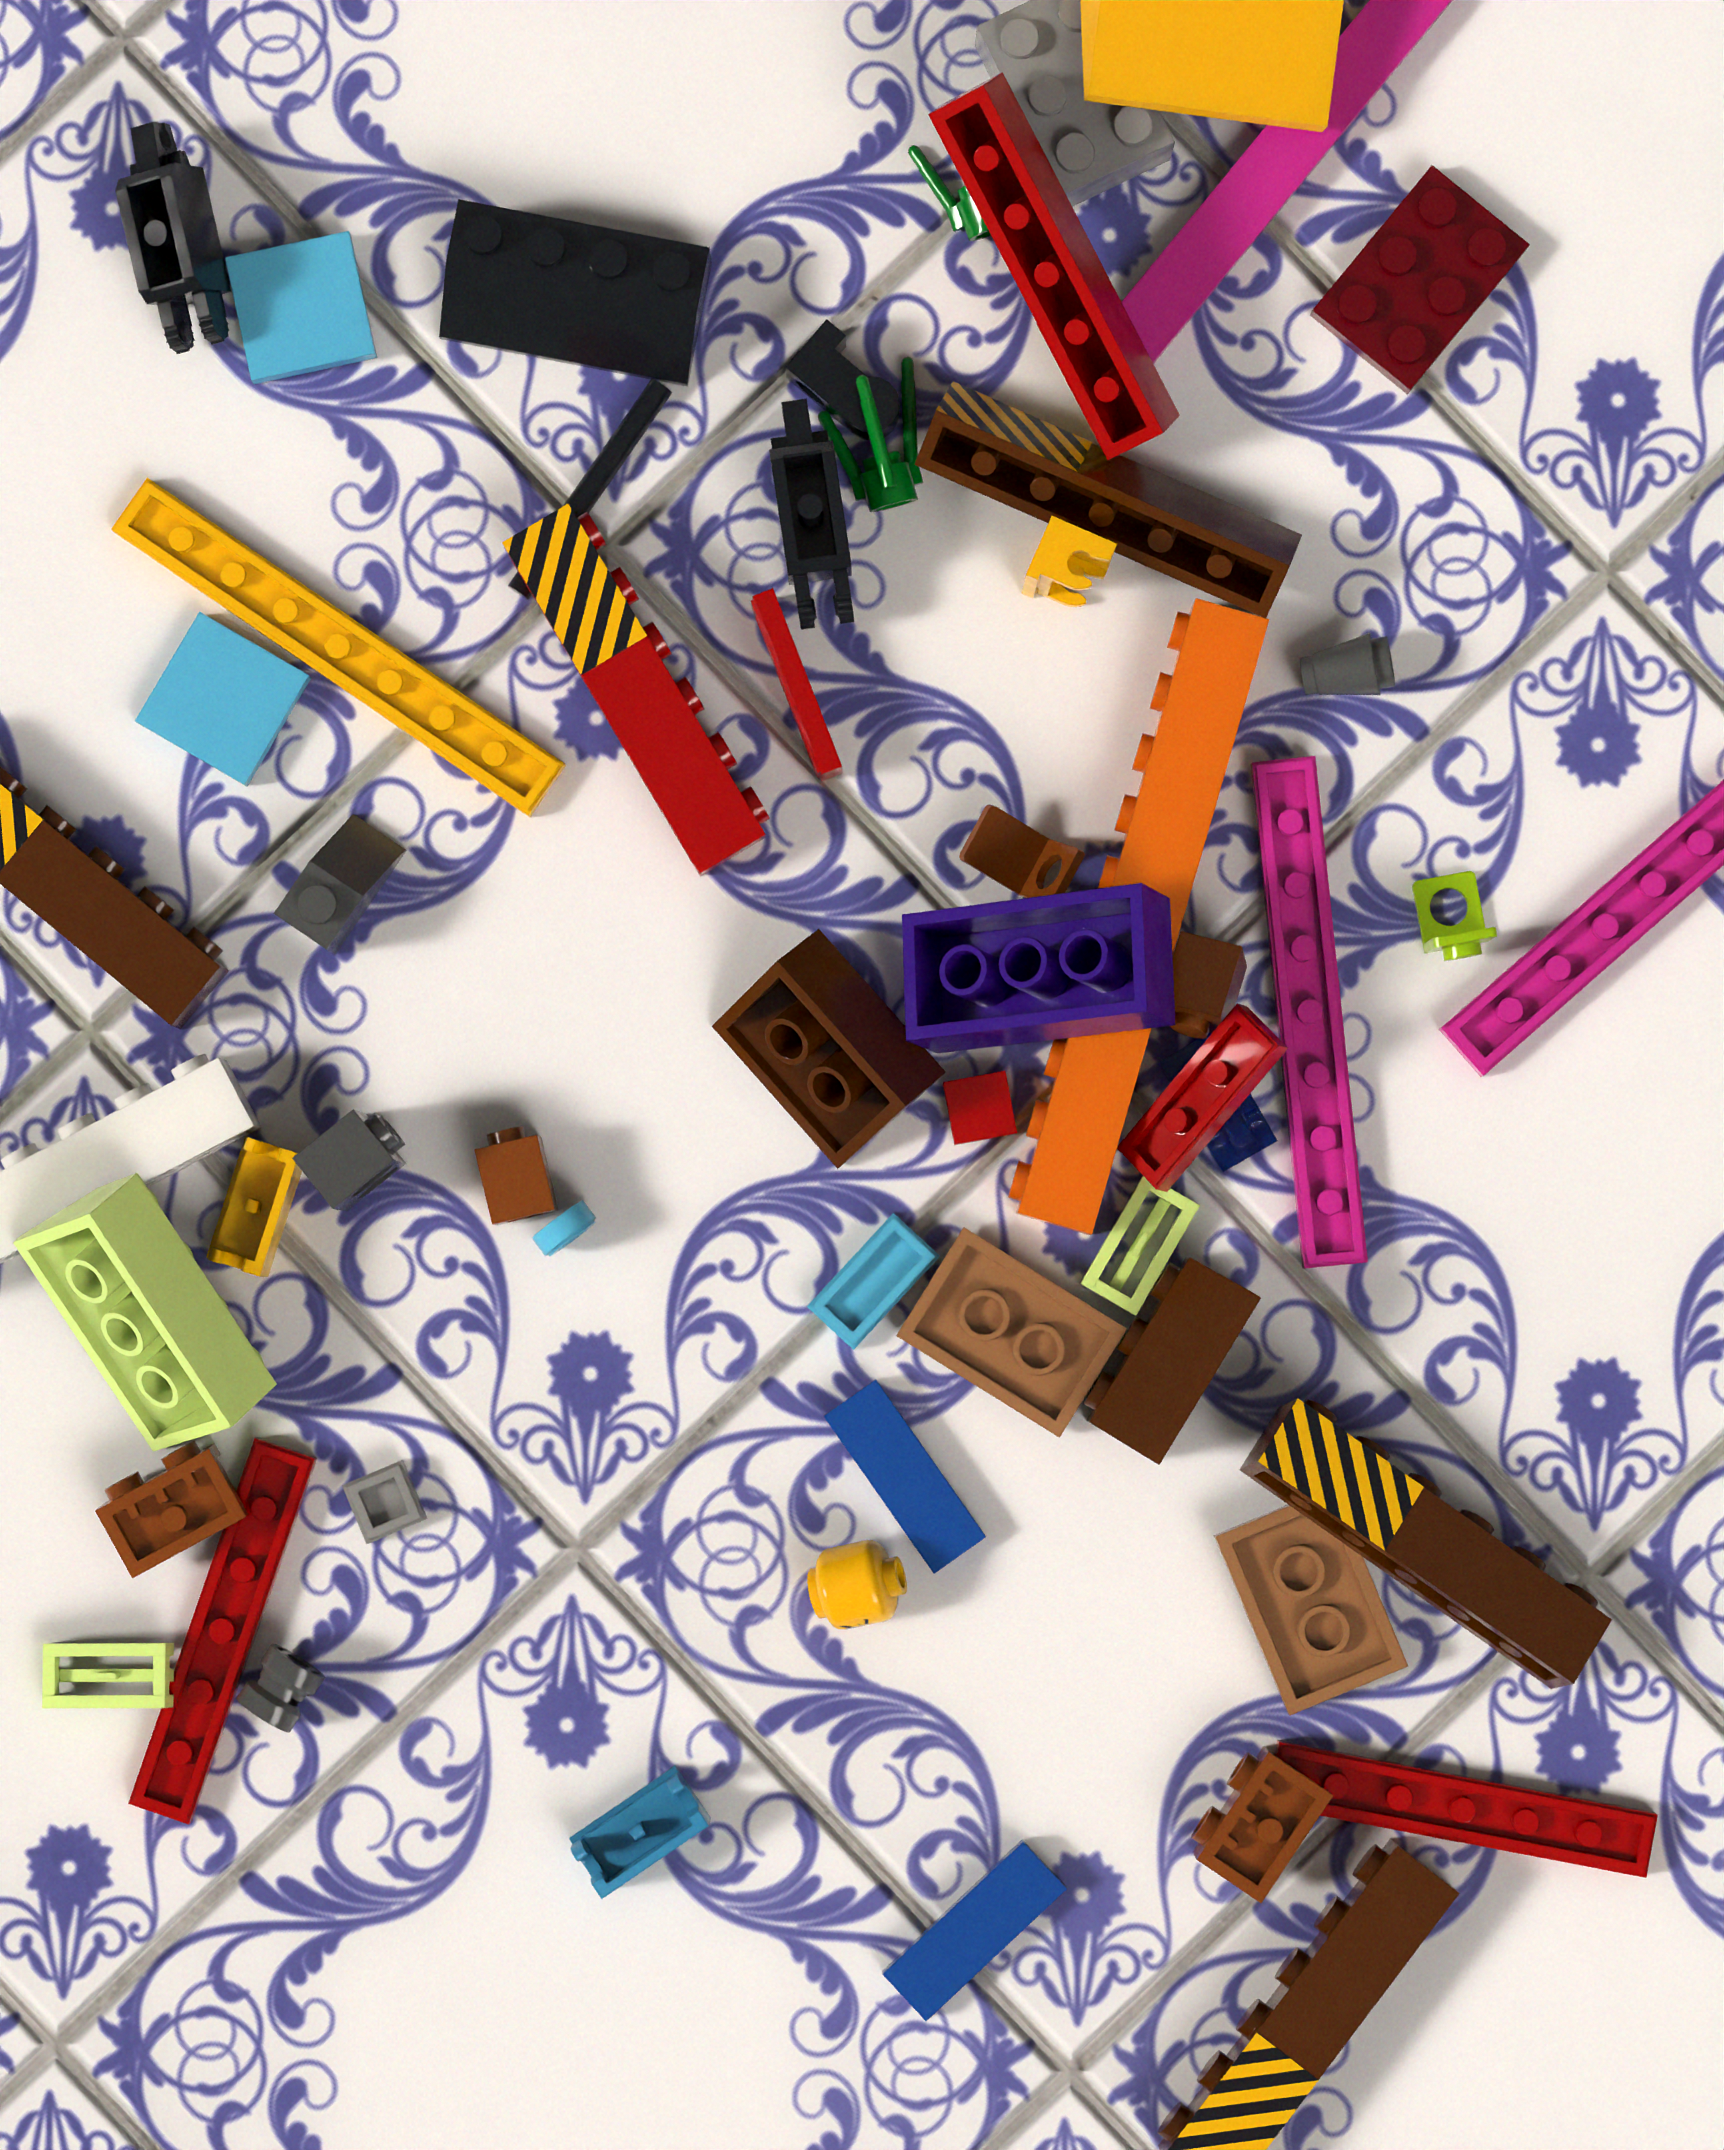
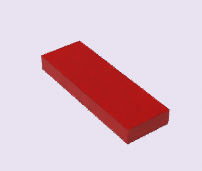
(796, 685)
(1202, 1097)

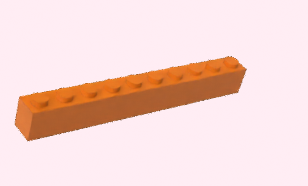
(1163, 850)

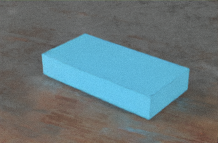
(873, 1281)

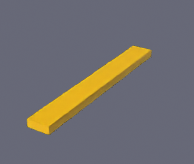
(338, 647)

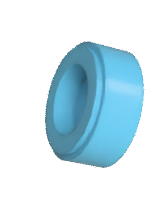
(564, 1229)

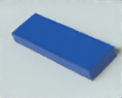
(904, 1476)
(974, 1930)

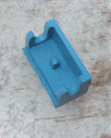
(639, 1831)

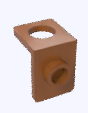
(1018, 855)

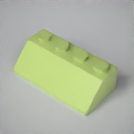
(146, 1314)

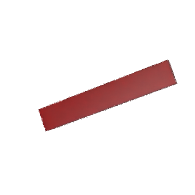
(222, 1632)
(1478, 1810)

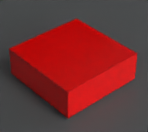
(979, 1107)

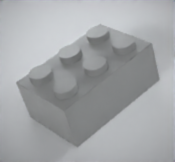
(1084, 141)

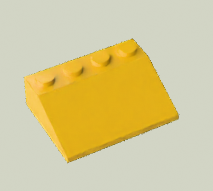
(1214, 58)

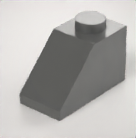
(340, 883)

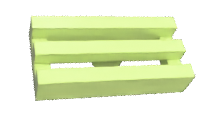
(1112, 1291)
(159, 1675)

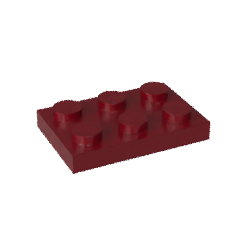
(1419, 279)

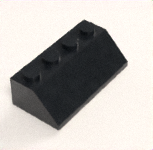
(573, 292)

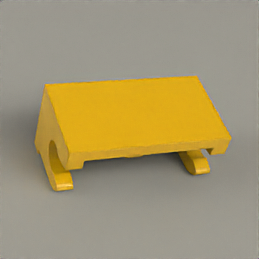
(1064, 559)
(255, 1208)

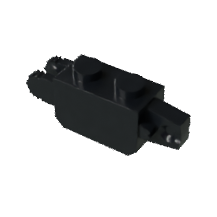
(173, 238)
(810, 513)

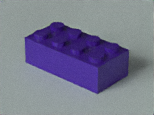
(1038, 969)

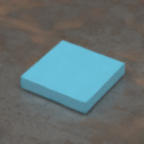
(301, 307)
(223, 699)

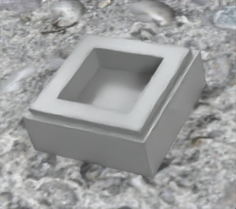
(384, 1501)

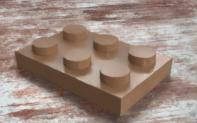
(1011, 1332)
(1309, 1607)

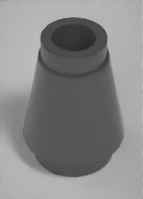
(1349, 668)

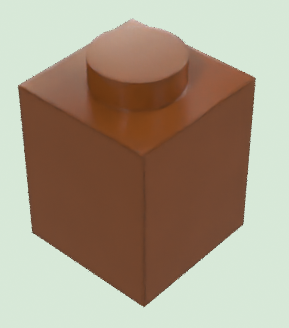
(1205, 982)
(515, 1176)

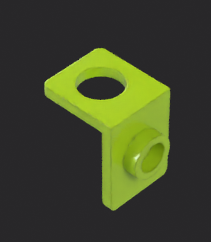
(1460, 939)

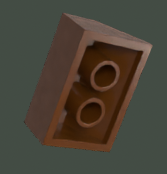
(827, 1048)
(1170, 1357)

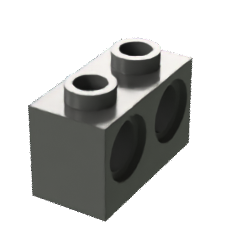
(351, 1158)

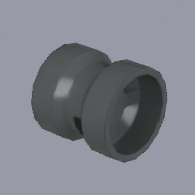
(281, 1686)

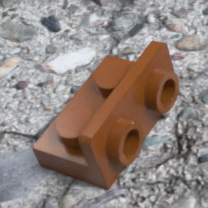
(170, 1510)
(1259, 1823)

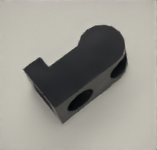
(831, 382)

